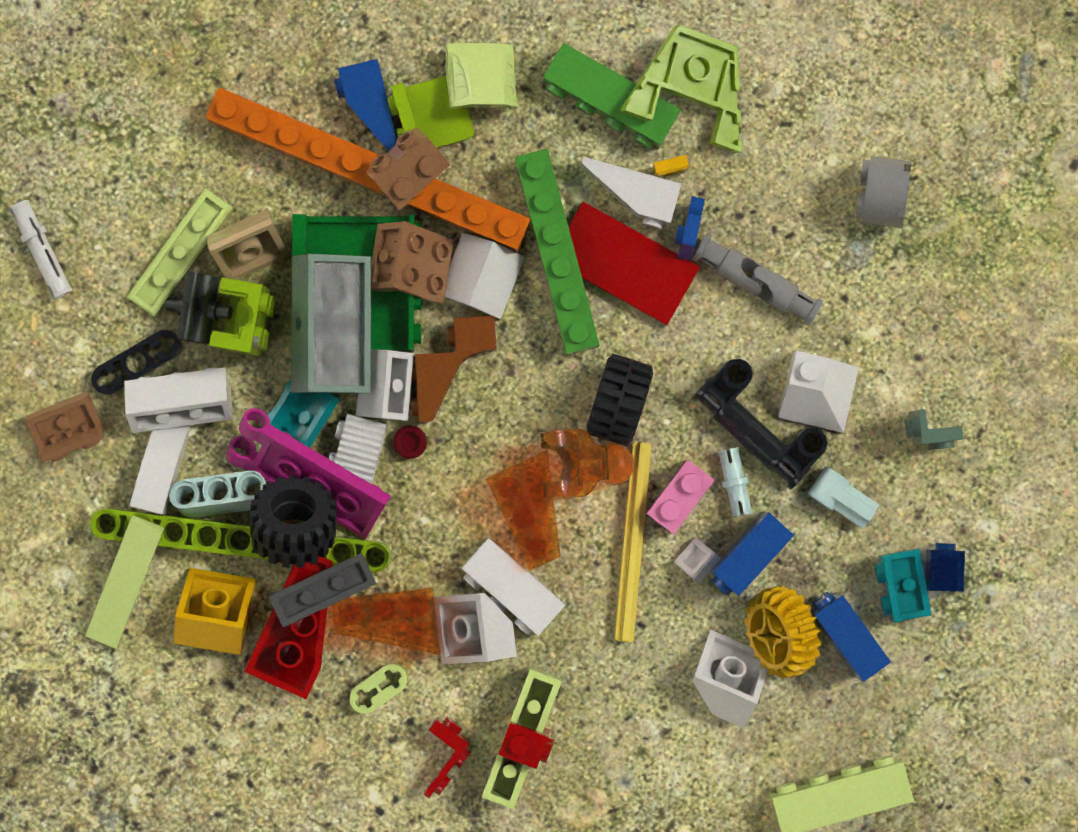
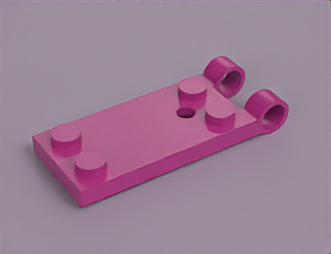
(283, 456)

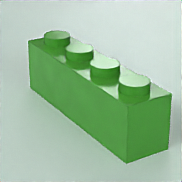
(605, 92)

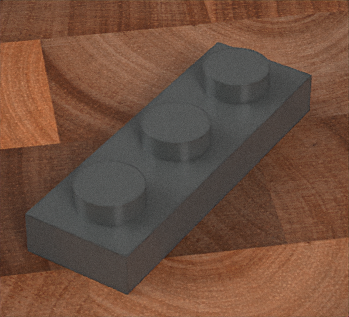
(322, 590)

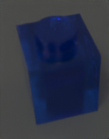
(945, 568)

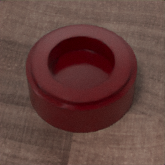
(410, 442)

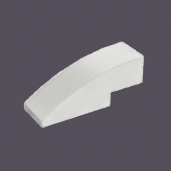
(160, 469)

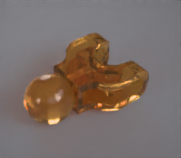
(584, 463)

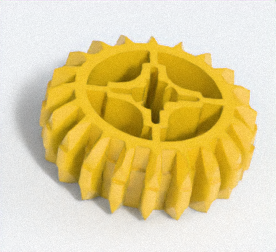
(782, 631)

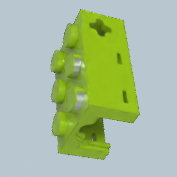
(247, 328)

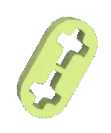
(383, 694)

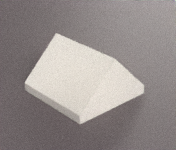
(482, 275)

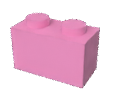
(679, 496)

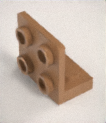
(411, 261)

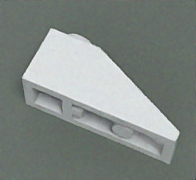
(640, 193)

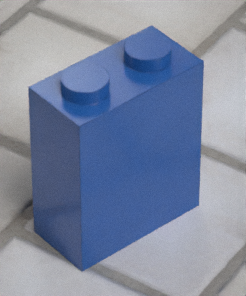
(750, 554)
(848, 635)

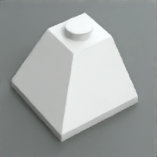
(818, 391)
(473, 629)
(729, 678)

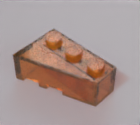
(526, 512)
(391, 617)

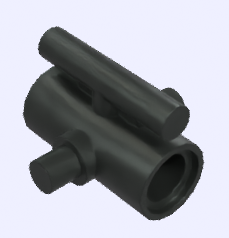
(198, 308)

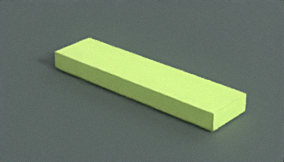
(179, 252)
(124, 581)

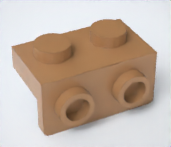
(407, 167)
(66, 427)

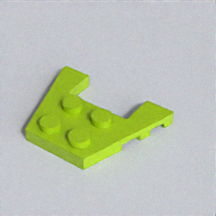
(696, 70)

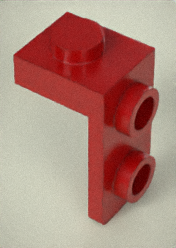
(449, 733)
(526, 745)

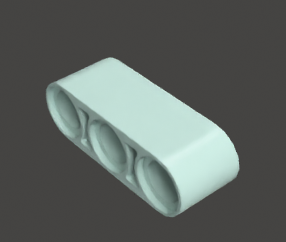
(206, 489)

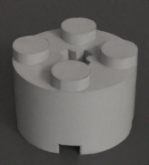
(885, 191)

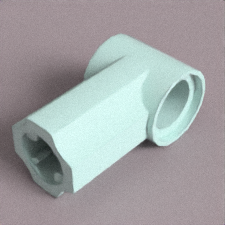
(836, 493)

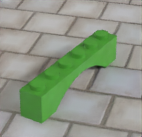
(557, 252)

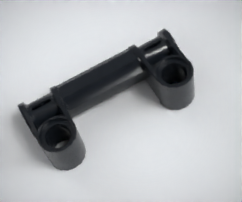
(752, 432)

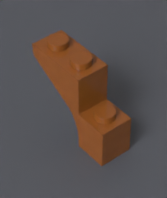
(437, 370)

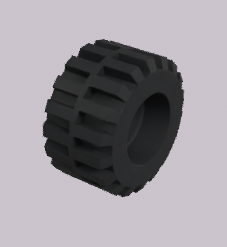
(620, 400)
(293, 542)

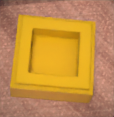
(670, 166)

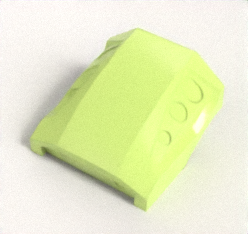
(480, 75)

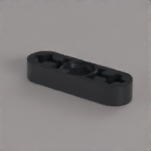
(154, 343)

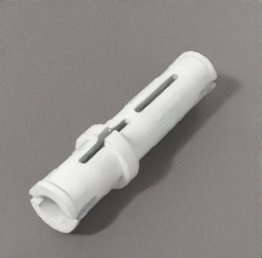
(34, 236)

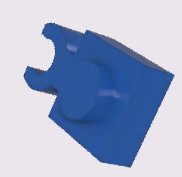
(687, 235)

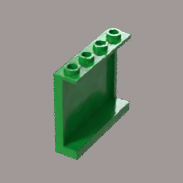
(391, 312)

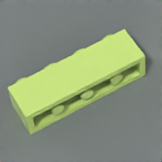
(530, 711)
(842, 796)

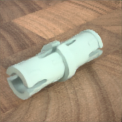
(735, 482)

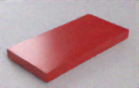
(629, 264)

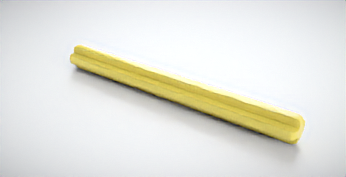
(632, 543)

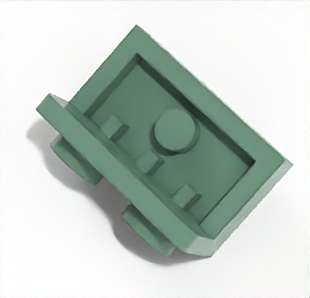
(936, 438)

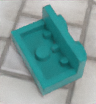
(302, 413)
(903, 585)

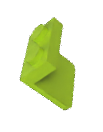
(428, 109)

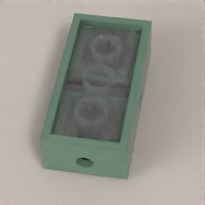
(331, 324)

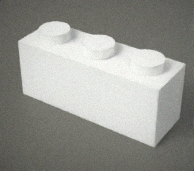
(178, 400)
(512, 587)

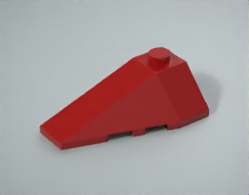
(293, 653)

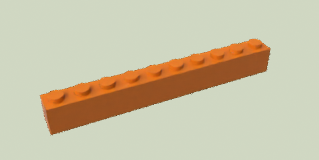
(351, 163)

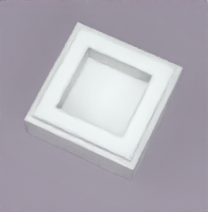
(697, 560)

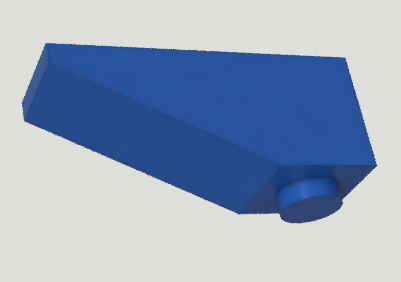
(367, 98)

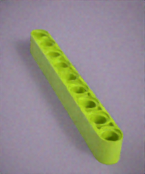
(225, 533)

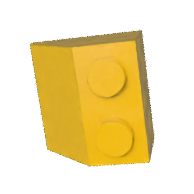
(214, 611)

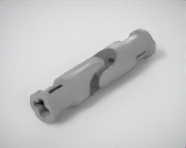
(777, 291)

